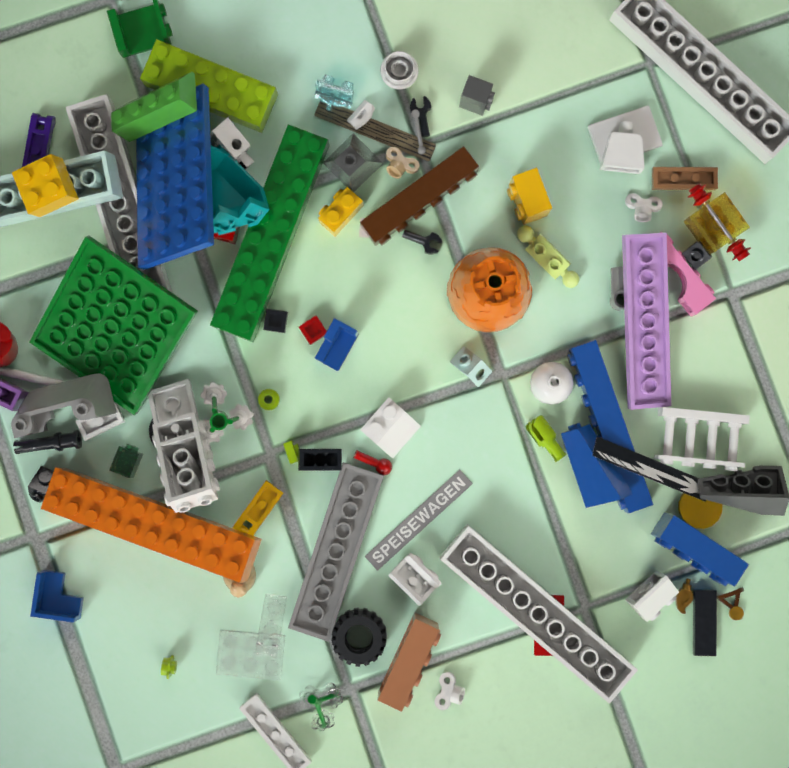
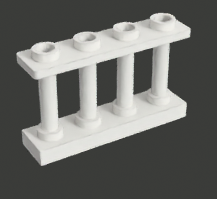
(713, 420)

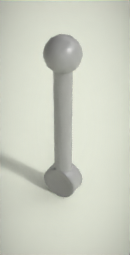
(415, 114)

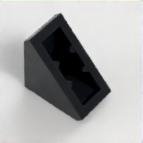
(319, 459)

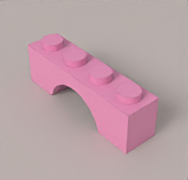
(694, 293)

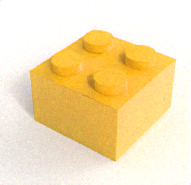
(45, 185)
(529, 196)

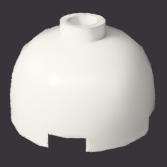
(547, 374)

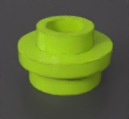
(275, 402)

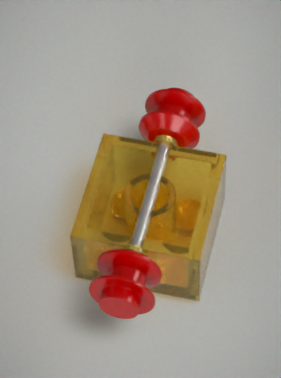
(717, 223)

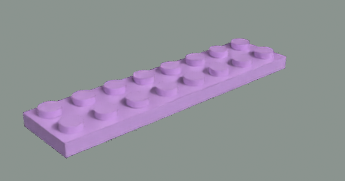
(646, 320)

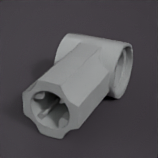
(617, 287)

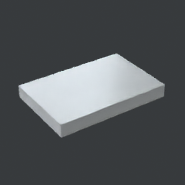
(642, 124)

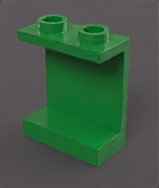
(139, 29)

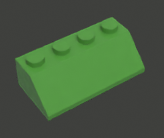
(155, 109)

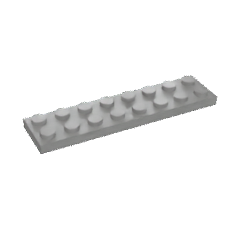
(336, 551)

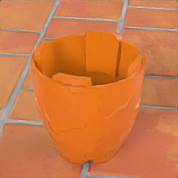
(479, 303)

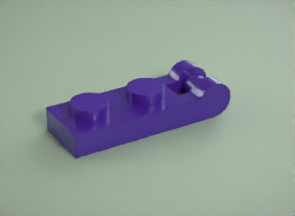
(38, 140)

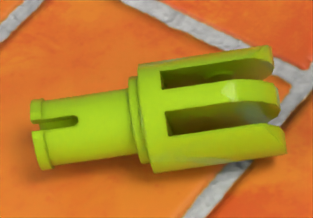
(545, 437)

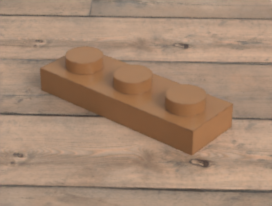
(684, 178)

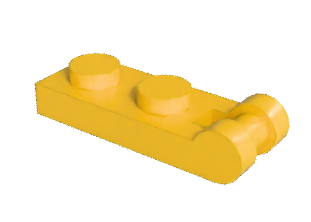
(259, 508)

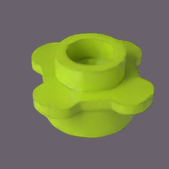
(168, 667)

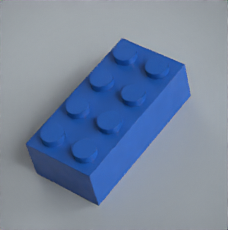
(703, 552)

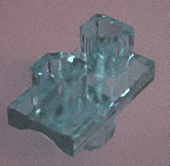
(333, 94)

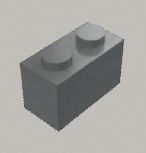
(477, 95)

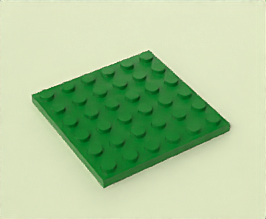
(112, 324)

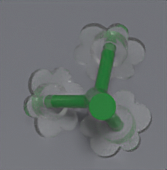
(311, 698)

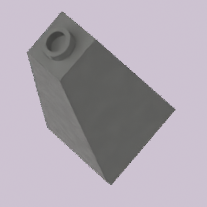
(352, 163)

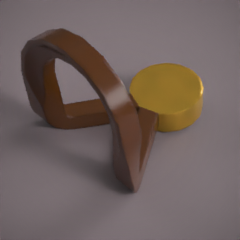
(735, 612)

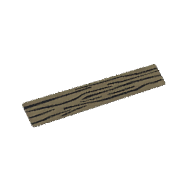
(377, 131)

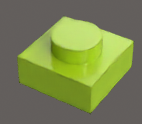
(291, 451)

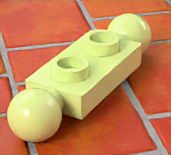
(548, 256)

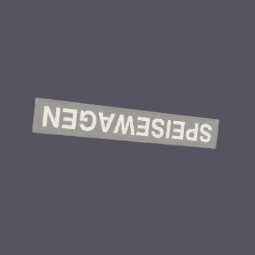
(418, 520)

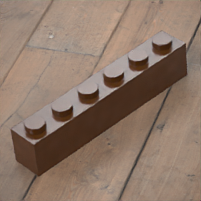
(419, 196)

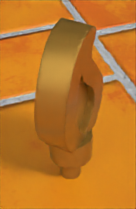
(684, 596)

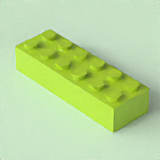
(230, 92)

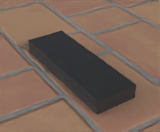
(704, 622)

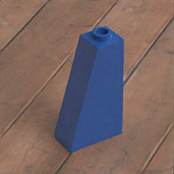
(597, 479)

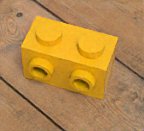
(341, 211)

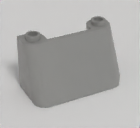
(87, 396)

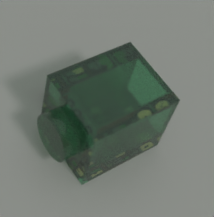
(126, 461)

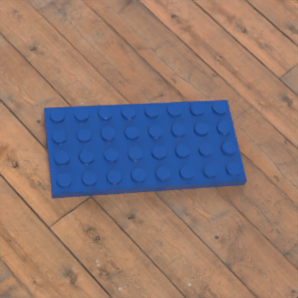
(175, 188)

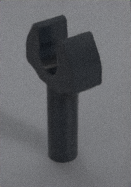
(422, 118)
(423, 240)

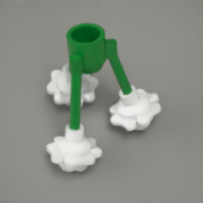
(239, 417)

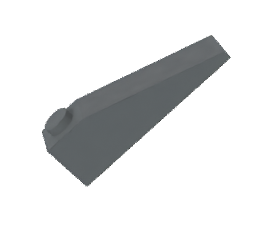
(756, 491)

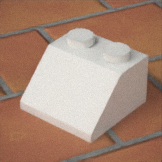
(390, 427)
(652, 596)

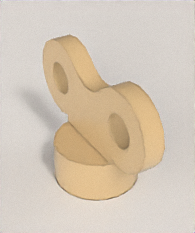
(399, 163)

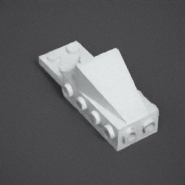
(182, 448)

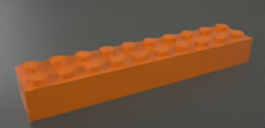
(151, 524)

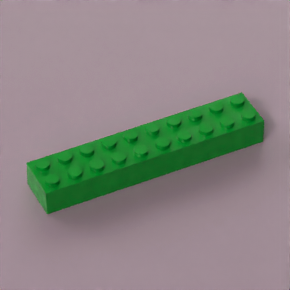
(269, 242)

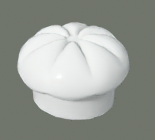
(399, 70)

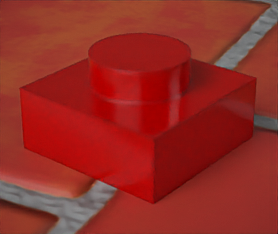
(313, 330)

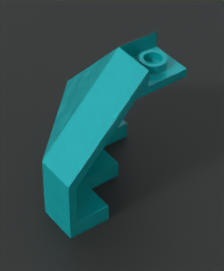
(235, 193)

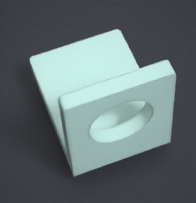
(470, 364)

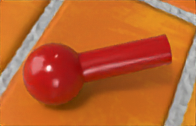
(382, 466)

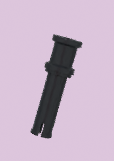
(57, 441)

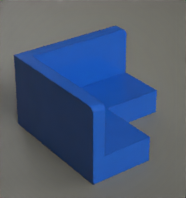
(337, 344)
(51, 602)

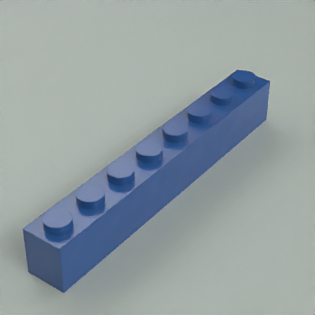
(607, 416)

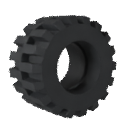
(359, 655)

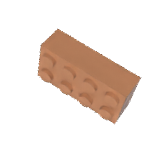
(408, 661)

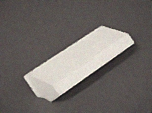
(361, 115)

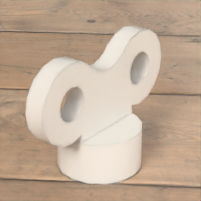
(643, 207)
(449, 692)

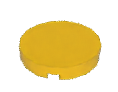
(698, 512)

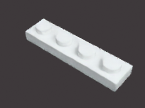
(274, 733)

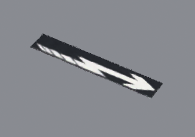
(646, 467)

